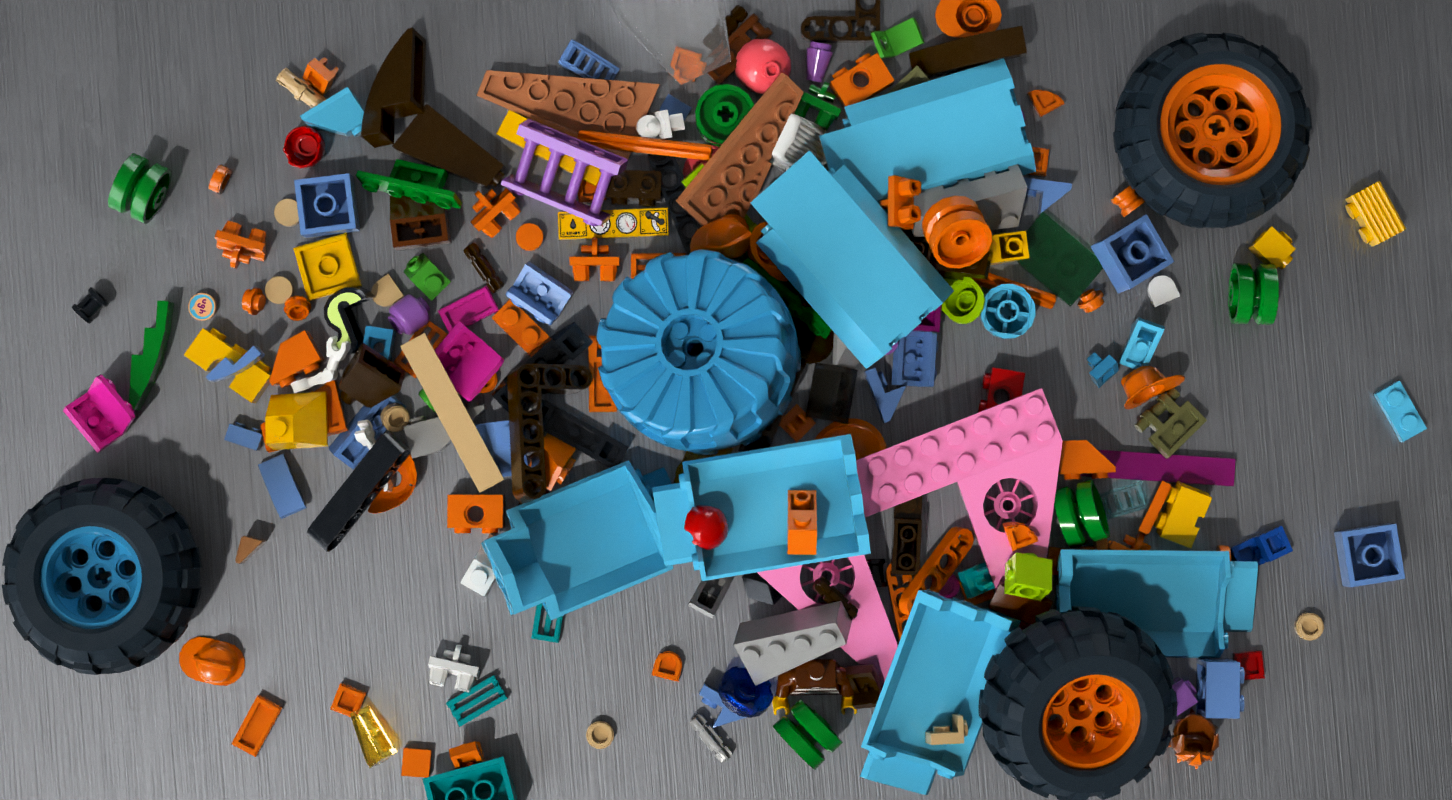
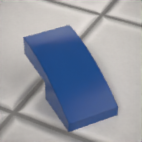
(1262, 547)

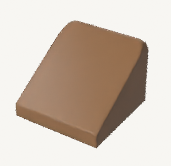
(247, 547)

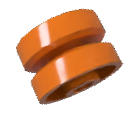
(956, 232)

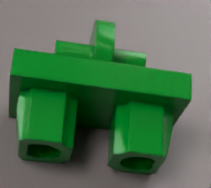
(826, 111)

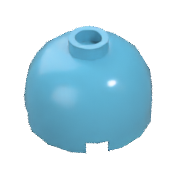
(1008, 311)

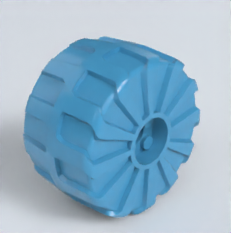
(728, 388)

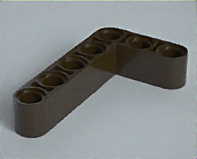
(533, 420)

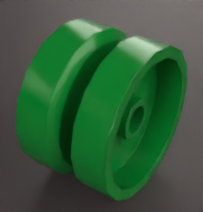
(716, 102)
(139, 188)
(1253, 293)
(1081, 514)
(807, 734)

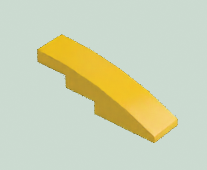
(508, 131)

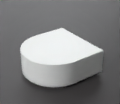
(1161, 290)

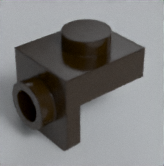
(865, 685)

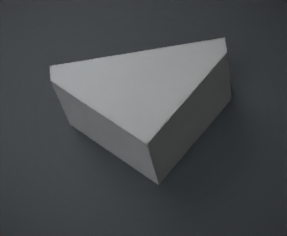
(710, 595)

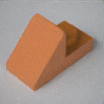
(467, 754)

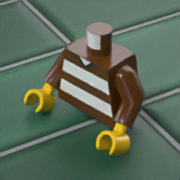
(814, 678)

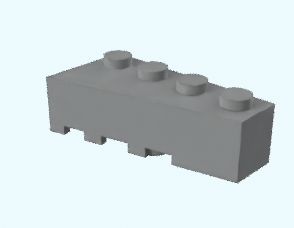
(997, 196)
(790, 639)

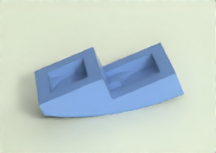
(228, 369)
(282, 486)

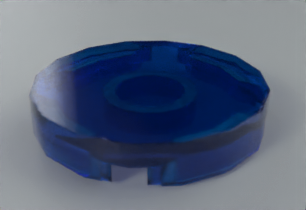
(742, 695)

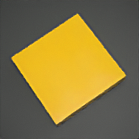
(327, 266)

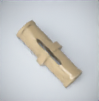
(302, 90)

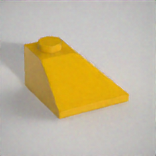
(297, 421)

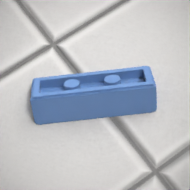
(347, 447)

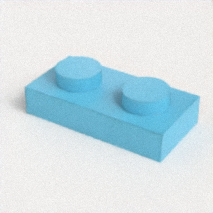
(1400, 411)

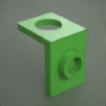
(898, 39)

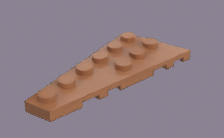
(572, 102)
(743, 160)

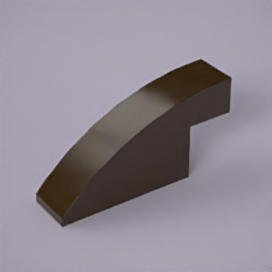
(970, 52)
(396, 89)

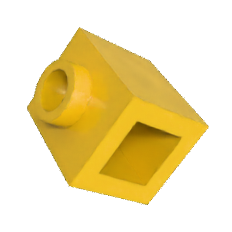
(1273, 248)

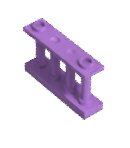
(583, 154)

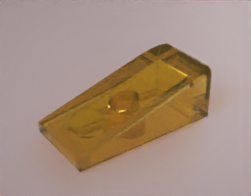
(372, 737)

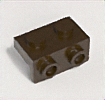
(635, 186)

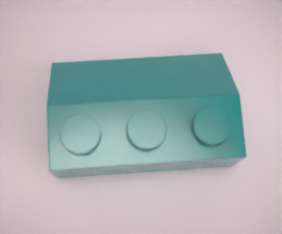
(475, 782)

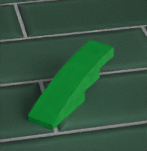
(146, 366)

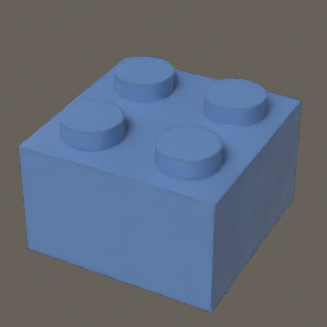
(327, 205)
(1132, 254)
(1369, 555)
(1219, 688)

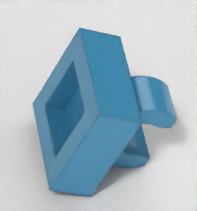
(1102, 369)

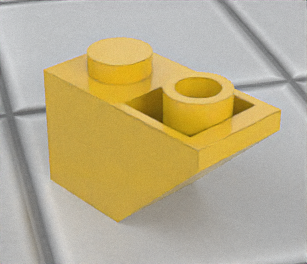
(1009, 247)

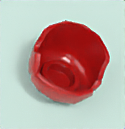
(304, 147)
(706, 526)

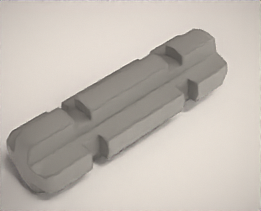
(711, 737)

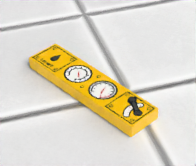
(622, 224)

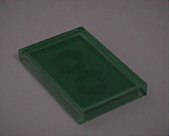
(1059, 260)

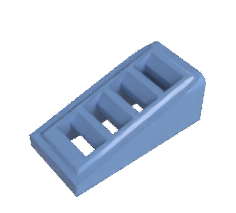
(568, 53)

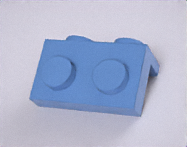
(539, 294)
(915, 360)

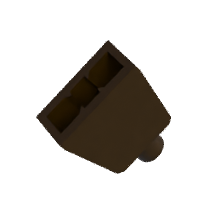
(370, 378)

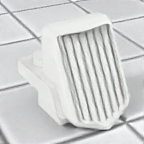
(795, 141)

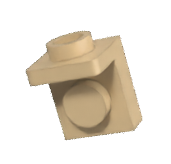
(943, 734)

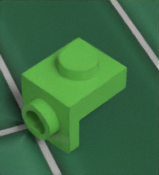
(426, 276)

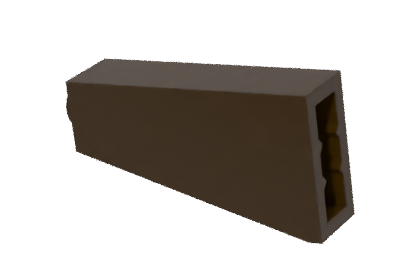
(443, 146)

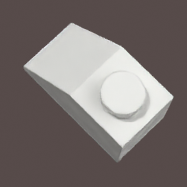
(479, 574)

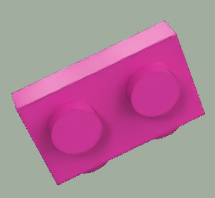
(468, 360)
(101, 414)

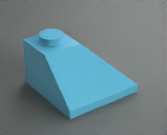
(337, 114)

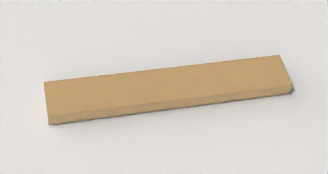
(452, 412)

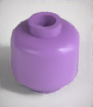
(409, 314)

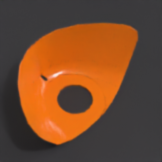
(388, 500)

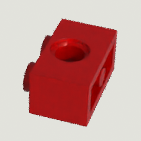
(1003, 379)

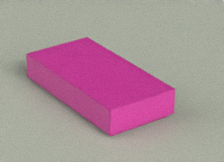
(469, 309)

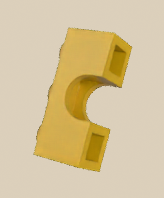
(211, 348)

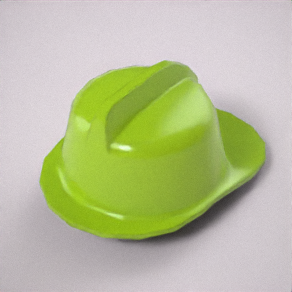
(965, 302)

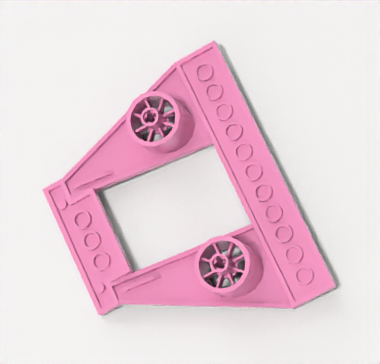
(996, 444)

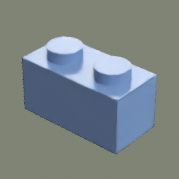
(245, 437)

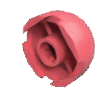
(760, 64)

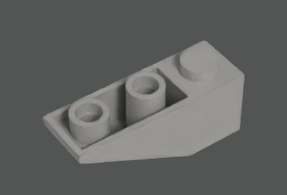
(430, 436)

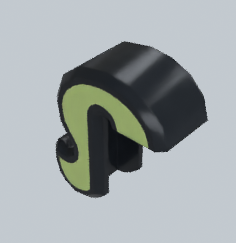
(341, 317)

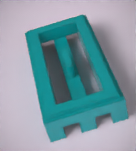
(545, 637)
(456, 712)

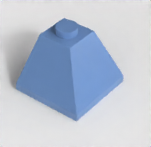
(497, 439)

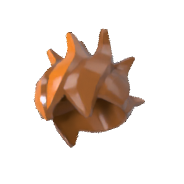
(1194, 739)

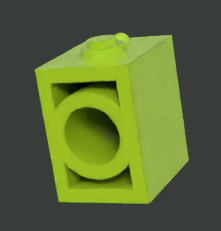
(1028, 576)

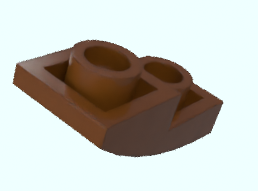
(1018, 607)

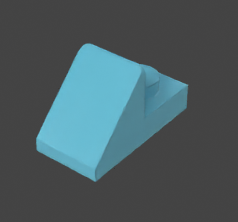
(1141, 343)

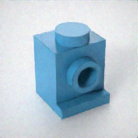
(380, 335)

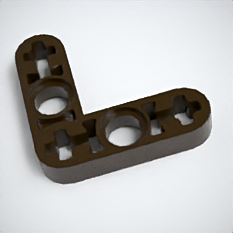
(861, 17)

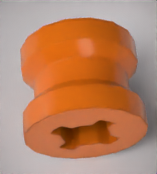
(1127, 201)

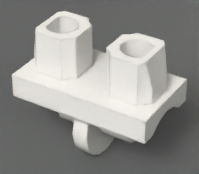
(659, 124)
(442, 667)

